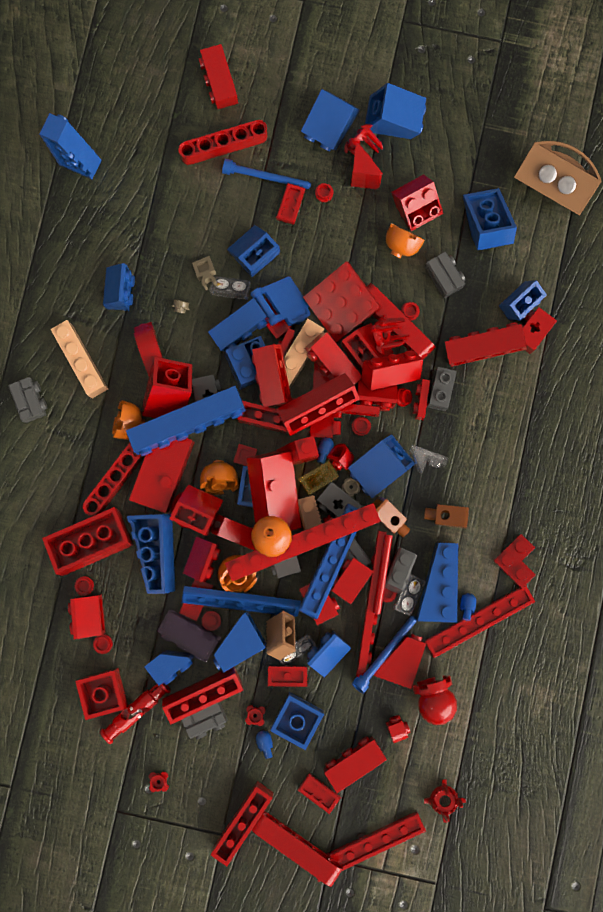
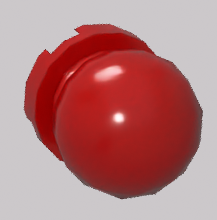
(436, 701)

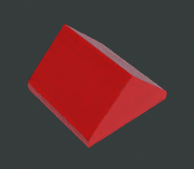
(365, 171)

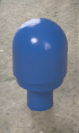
(324, 448)
(468, 605)
(264, 743)

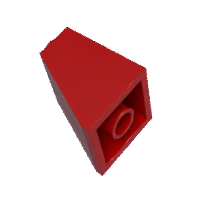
(167, 387)

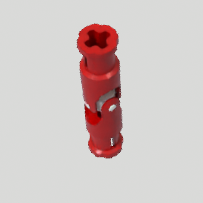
(137, 709)

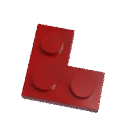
(511, 561)

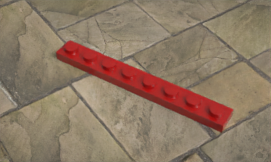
(306, 541)
(370, 617)

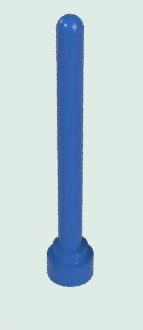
(230, 167)
(361, 683)

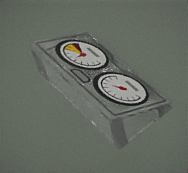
(231, 288)
(408, 598)
(302, 646)

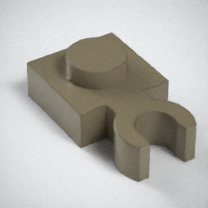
(205, 271)

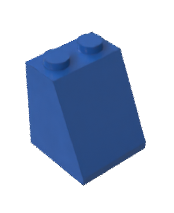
(396, 112)
(329, 120)
(381, 466)
(240, 644)

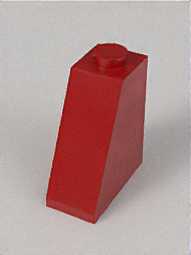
(302, 450)
(232, 531)
(403, 662)

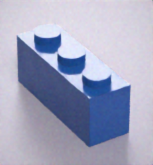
(239, 325)

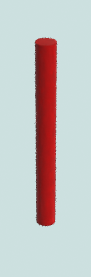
(382, 574)

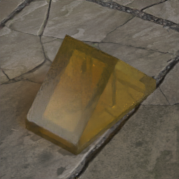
(318, 478)

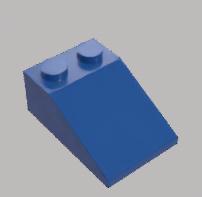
(489, 219)

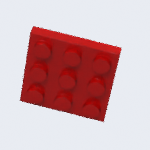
(342, 302)

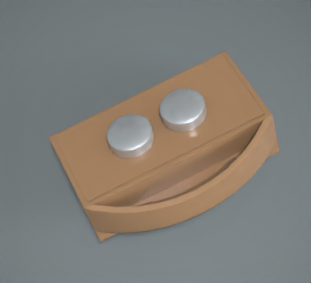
(559, 175)

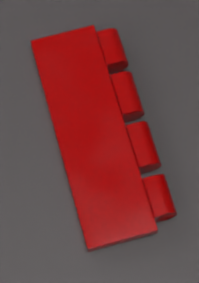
(327, 426)

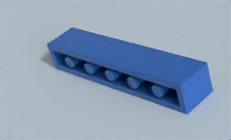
(186, 420)

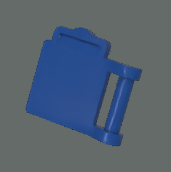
(286, 301)

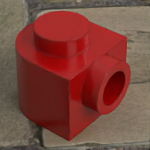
(340, 457)
(397, 729)

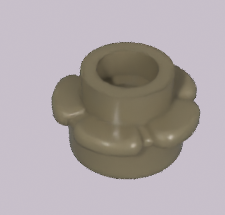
(180, 306)
(355, 490)

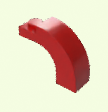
(147, 344)

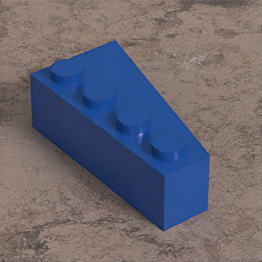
(69, 147)
(156, 551)
(441, 586)

